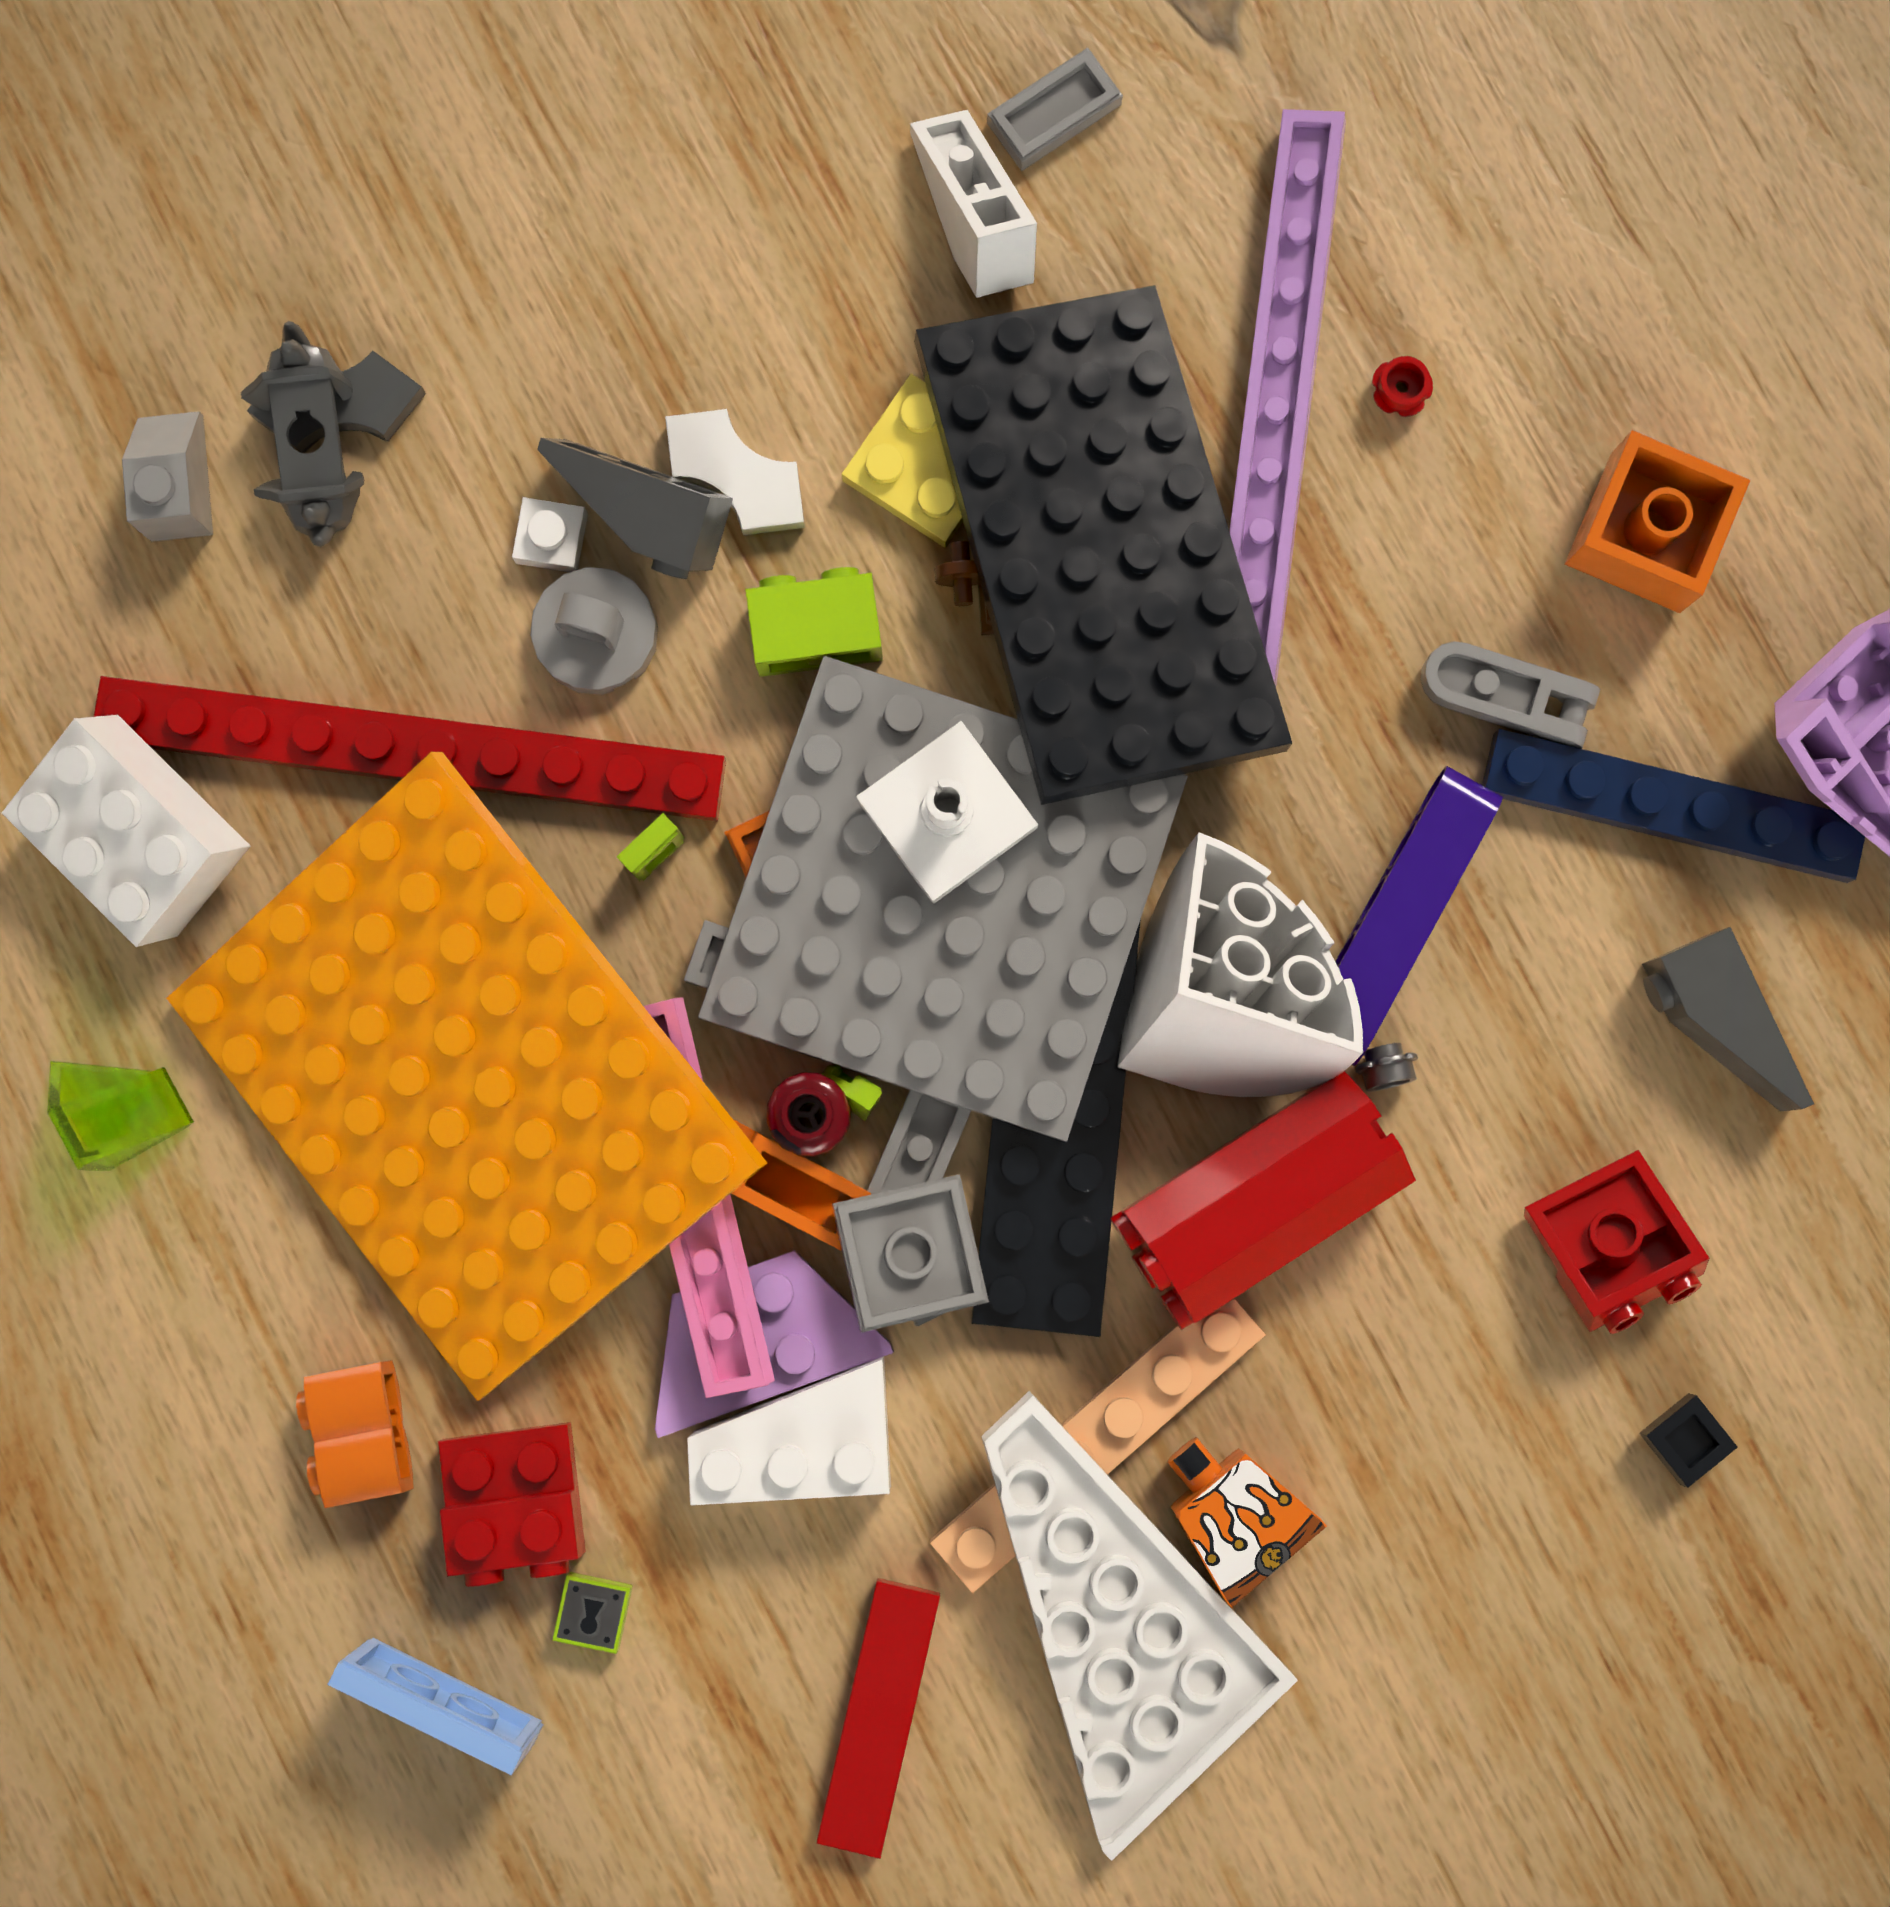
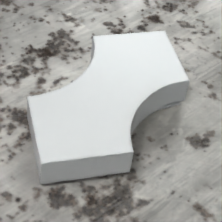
(712, 456)

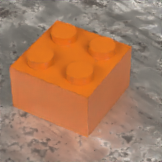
(1657, 522)

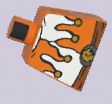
(1238, 1518)

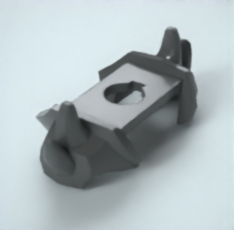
(314, 483)

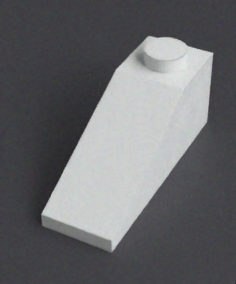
(977, 204)

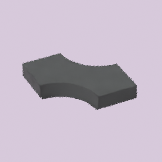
(377, 406)

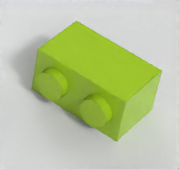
(811, 619)

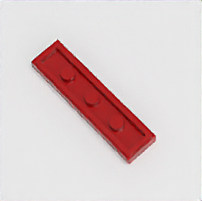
(878, 1718)

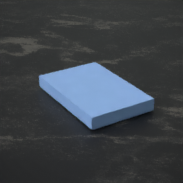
(437, 1704)

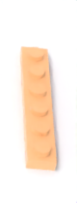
(1111, 1426)

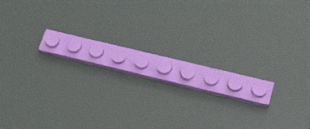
(1285, 363)

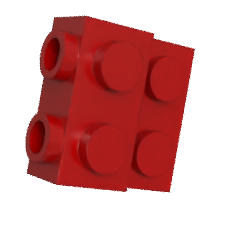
(1618, 1243)
(510, 1503)

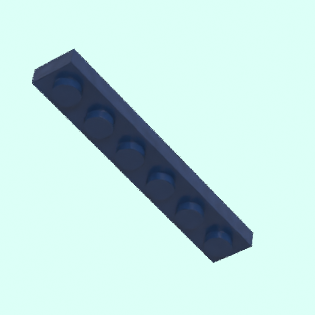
(1673, 806)

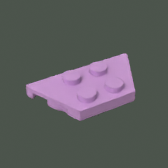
(807, 1337)

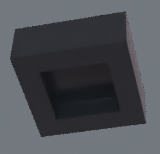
(1688, 1440)

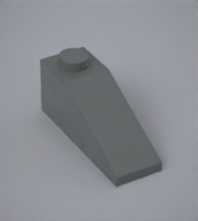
(647, 509)
(1720, 1007)

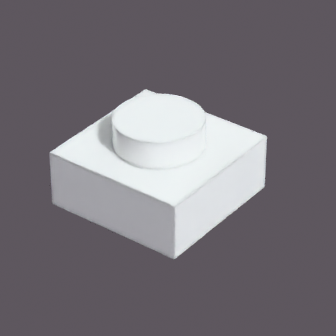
(549, 535)

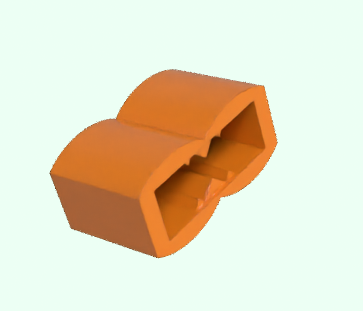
(355, 1434)

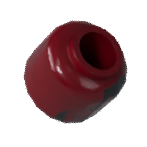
(785, 1108)

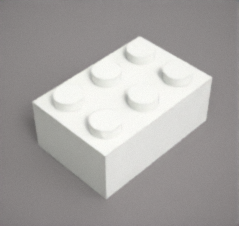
(125, 829)

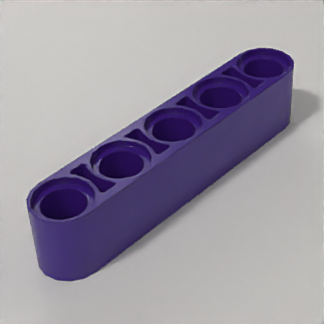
(1414, 893)

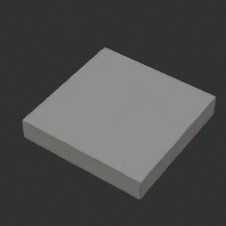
(910, 1253)

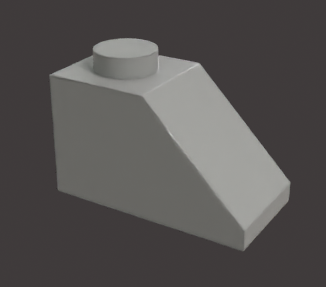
(168, 477)

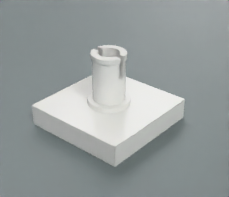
(947, 812)

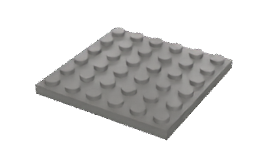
(959, 999)

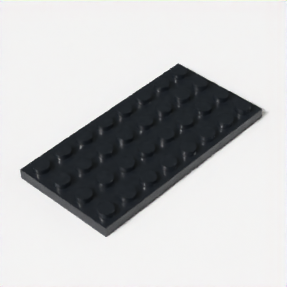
(1100, 544)

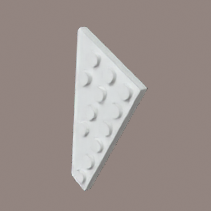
(1133, 1636)

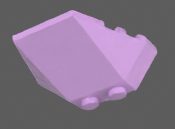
(1839, 729)

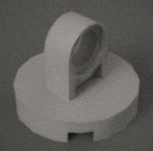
(594, 630)

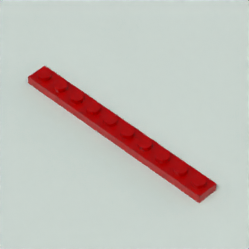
(393, 744)

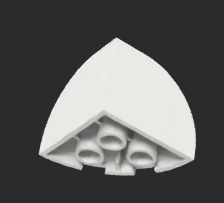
(1237, 985)

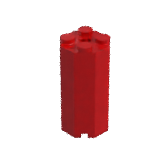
(1263, 1199)

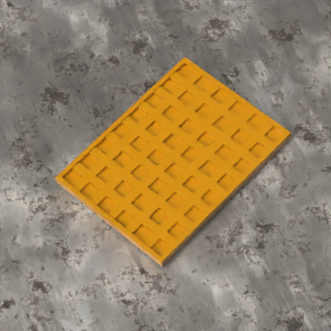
(463, 1077)

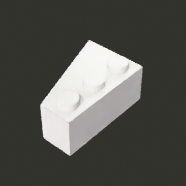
(798, 1446)

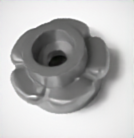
(1387, 1067)

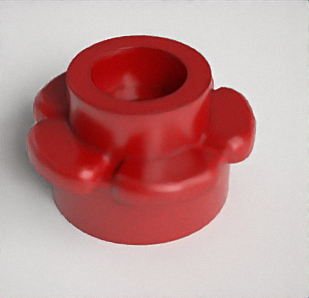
(1404, 370)

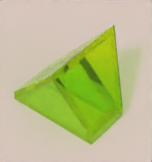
(112, 1112)

